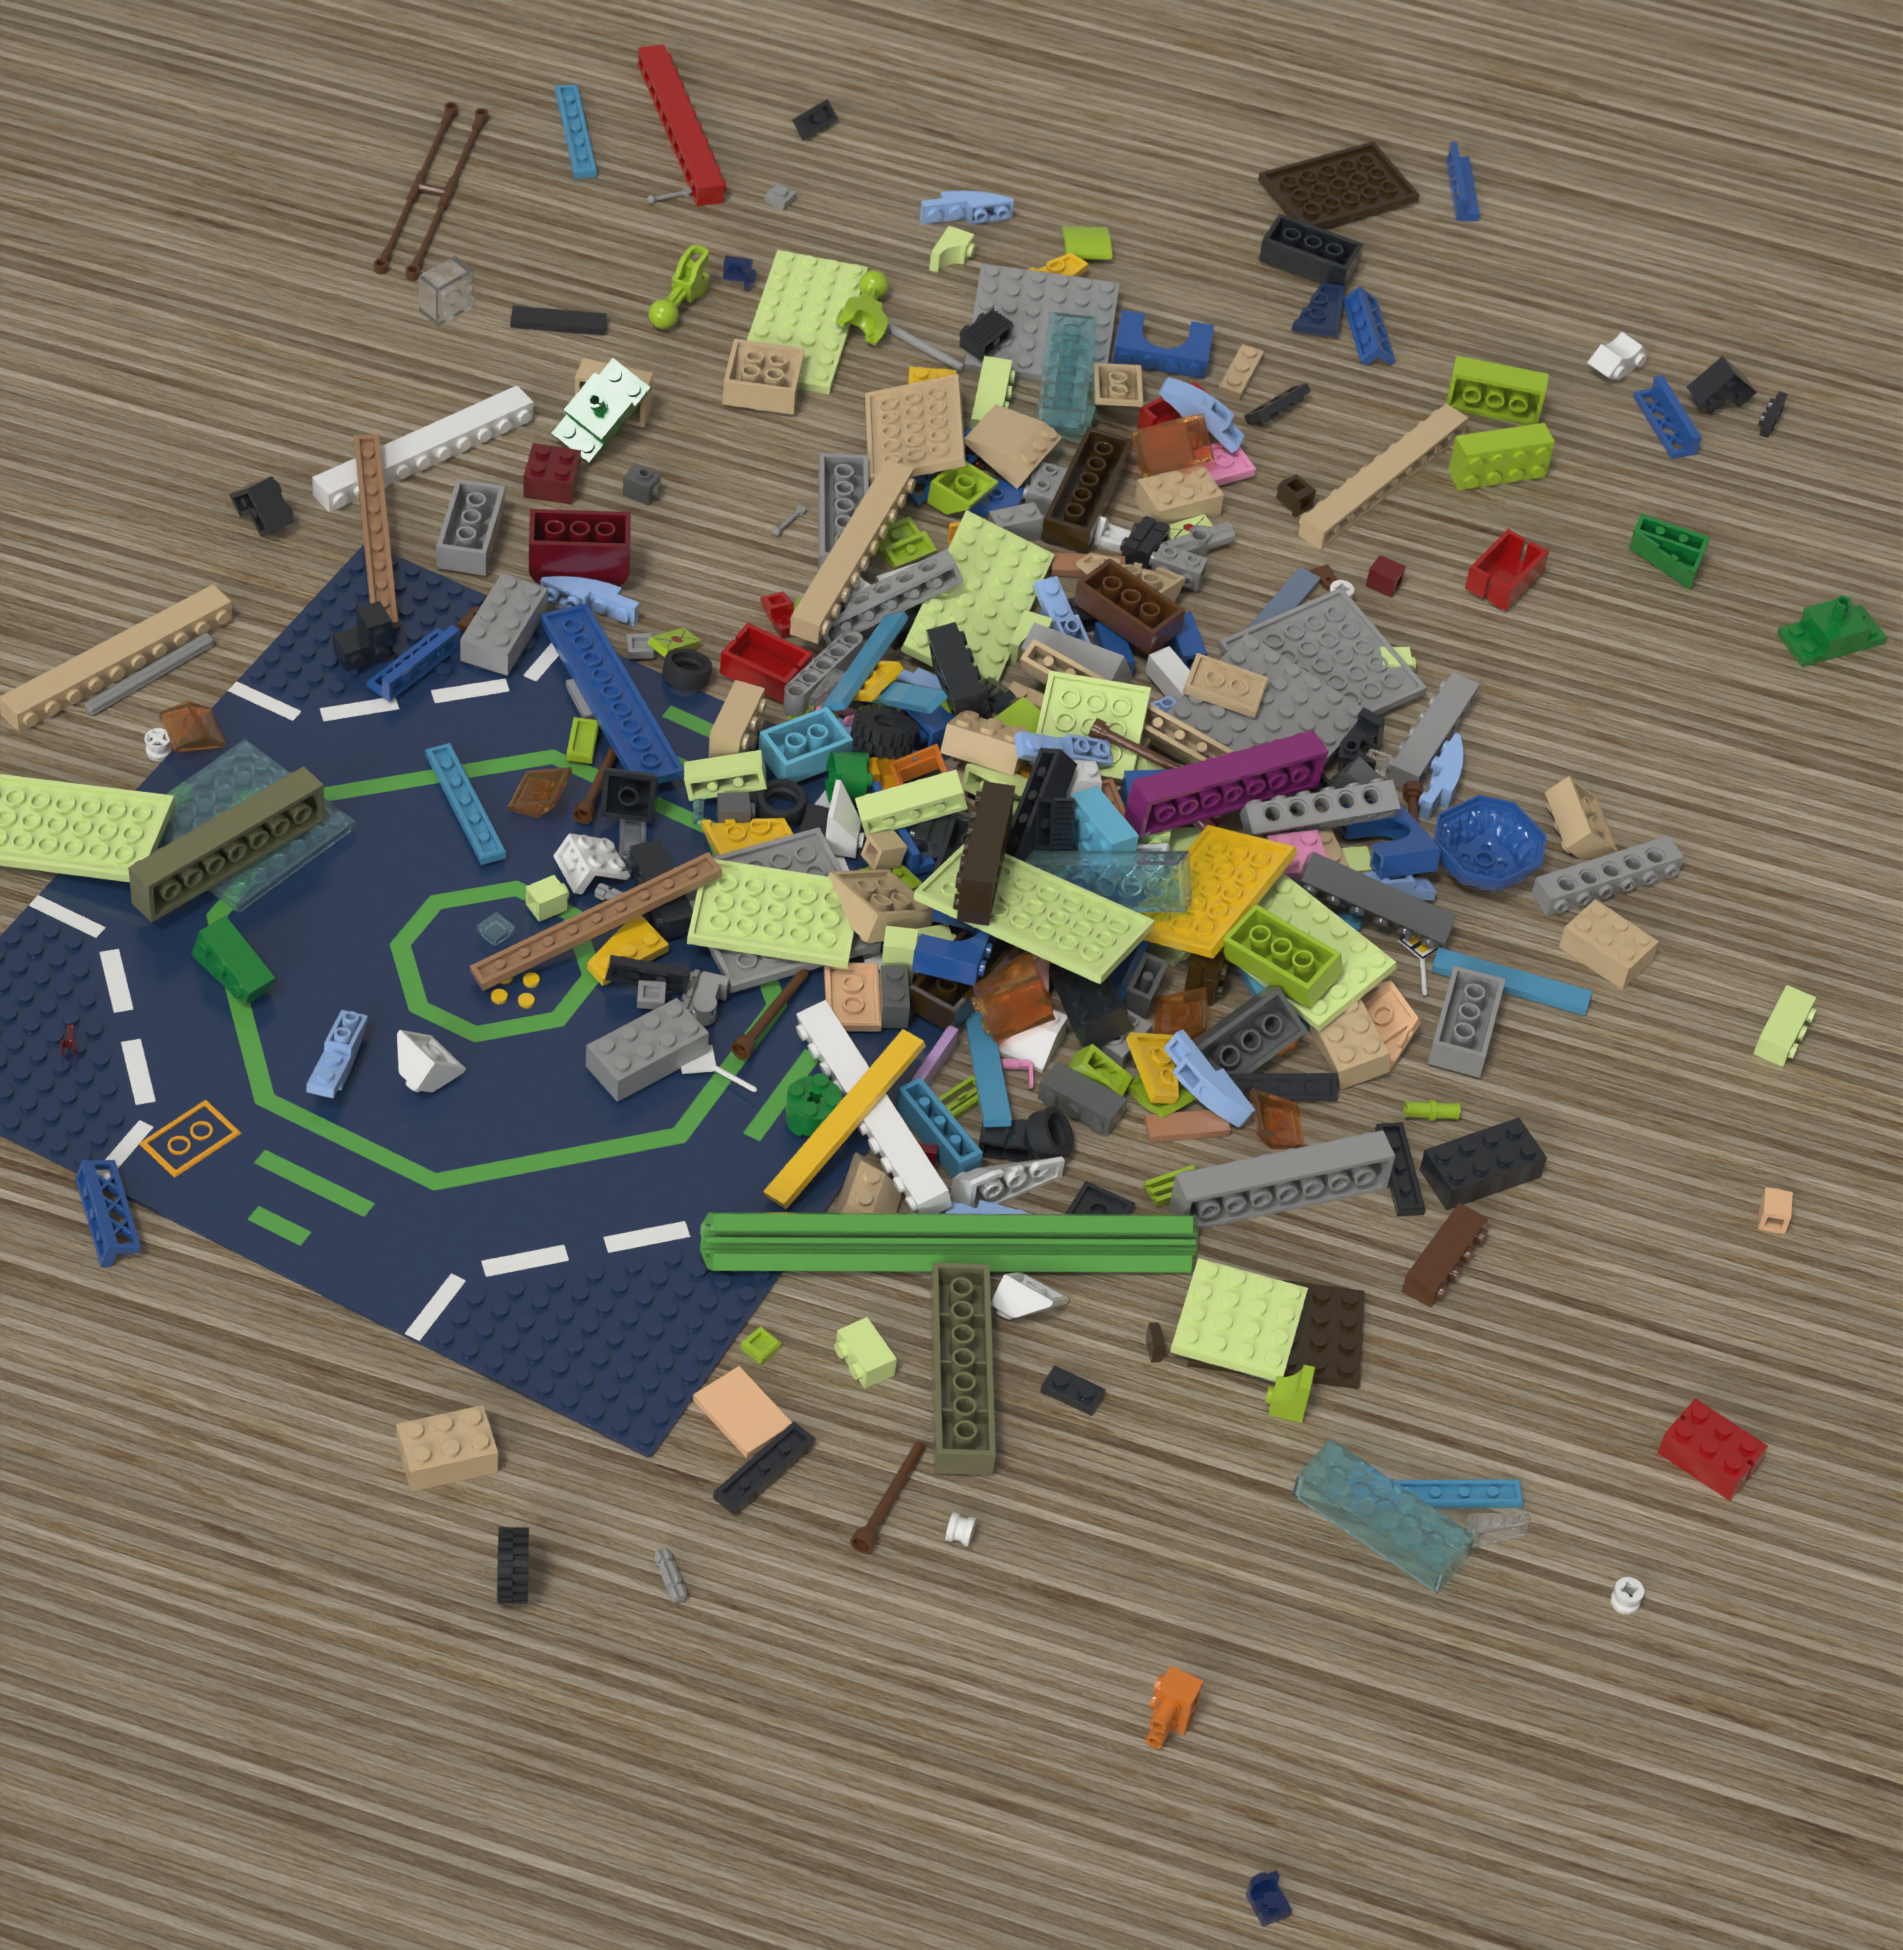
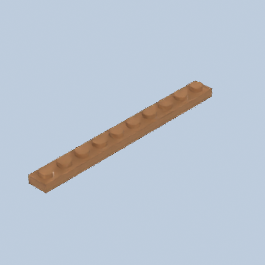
(375, 524)
(595, 921)

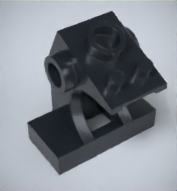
(1361, 738)

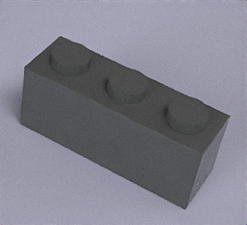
(1082, 1099)

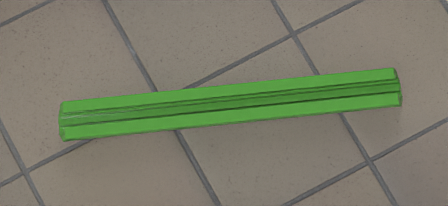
(918, 1239)

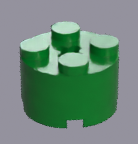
(851, 770)
(810, 1103)

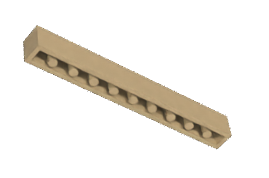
(1382, 476)
(852, 552)
(115, 658)
(1161, 728)

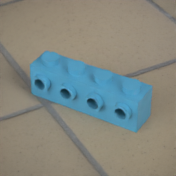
(938, 1127)

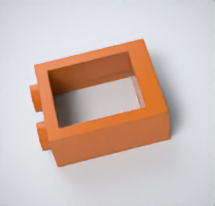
(907, 768)

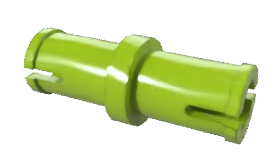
(1431, 1110)

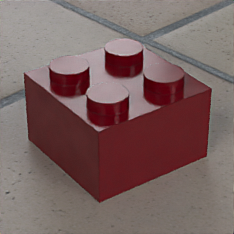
(552, 473)

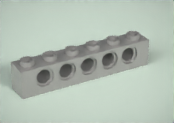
(896, 594)
(1381, 792)
(1607, 876)

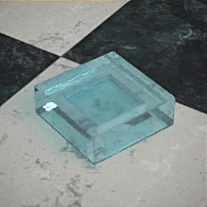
(495, 929)

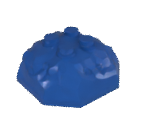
(1489, 843)

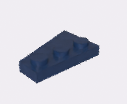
(1322, 312)

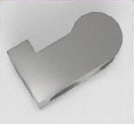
(708, 992)

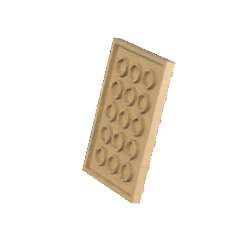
(916, 426)

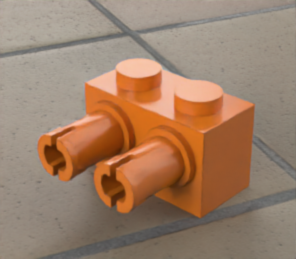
(1173, 1705)

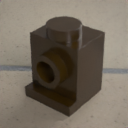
(1296, 494)

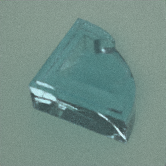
(698, 809)

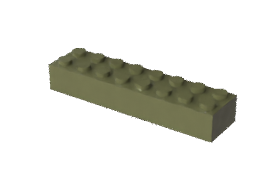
(226, 844)
(962, 1369)

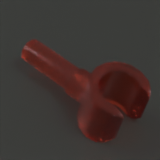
(69, 1042)

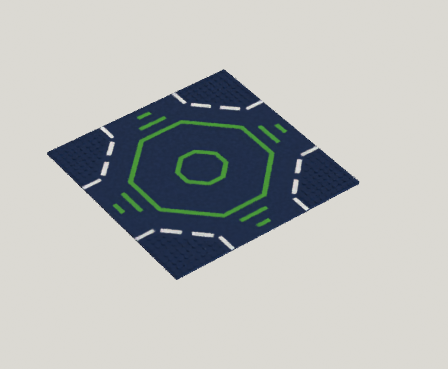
(519, 1202)

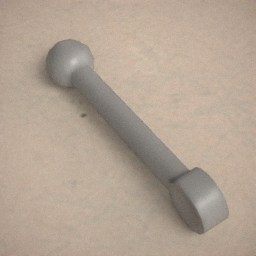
(686, 192)
(800, 510)

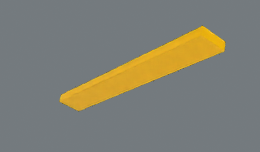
(844, 1119)

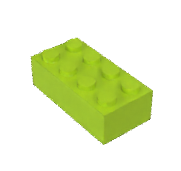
(1497, 391)
(1501, 456)
(1282, 955)

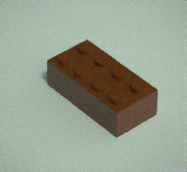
(1129, 606)

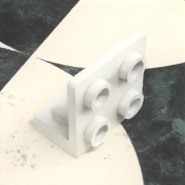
(586, 856)

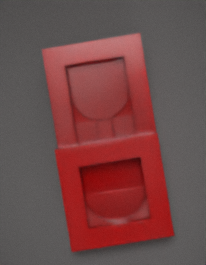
(779, 611)

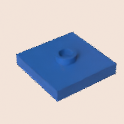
(1001, 497)

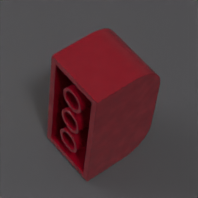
(580, 544)

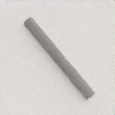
(925, 347)

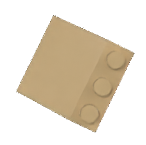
(763, 376)
(1012, 443)
(876, 901)

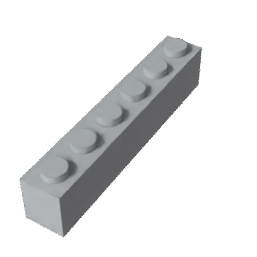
(1434, 727)

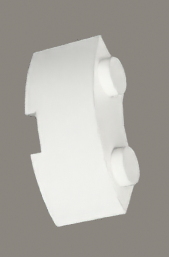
(1619, 357)

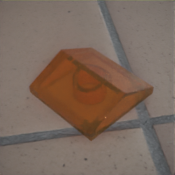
(191, 727)
(539, 791)
(1182, 1012)
(1276, 1120)

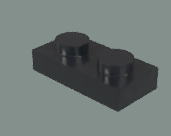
(814, 119)
(1774, 410)
(1073, 1390)

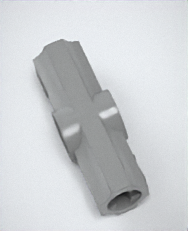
(1202, 539)

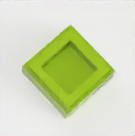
(760, 1345)

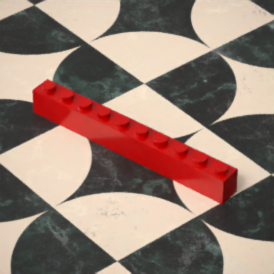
(681, 125)

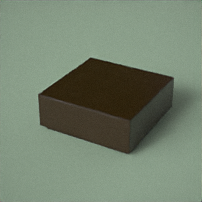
(1155, 1342)

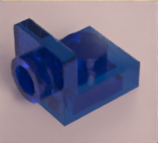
(739, 270)
(1267, 1898)

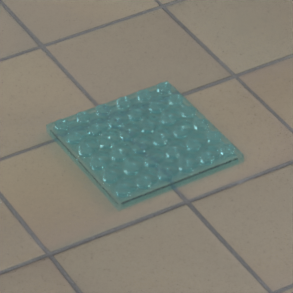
(225, 784)

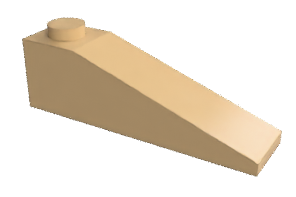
(1162, 579)

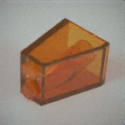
(1172, 445)
(1013, 999)

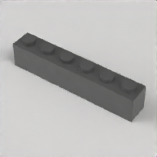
(1375, 899)

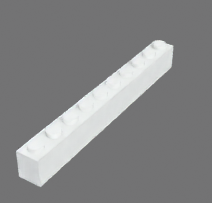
(429, 445)
(883, 1124)

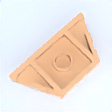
(1391, 1017)

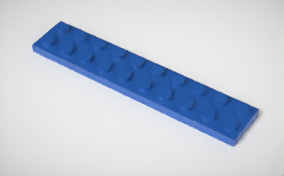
(610, 693)

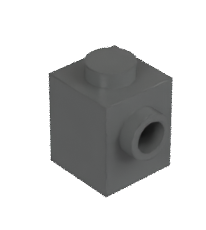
(642, 484)
(734, 806)

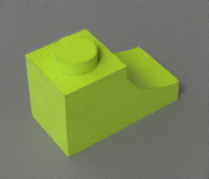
(1101, 1069)
(1290, 1395)

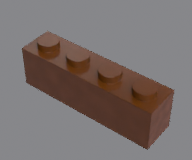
(1445, 1255)

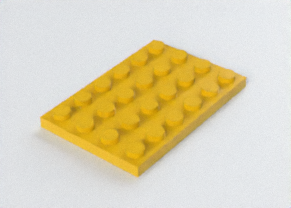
(1227, 880)

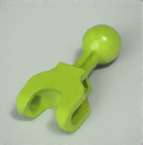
(686, 284)
(865, 309)

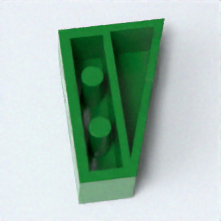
(1670, 548)
(232, 961)

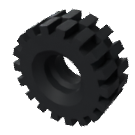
(883, 731)
(513, 1565)

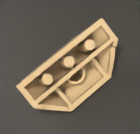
(868, 1189)

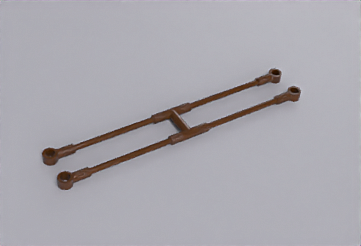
(418, 185)

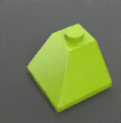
(959, 489)

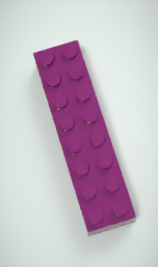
(1225, 783)

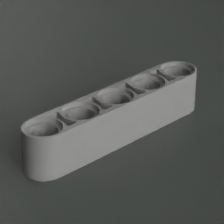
(837, 655)

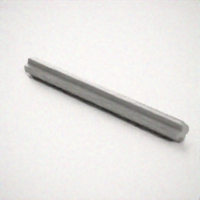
(148, 674)

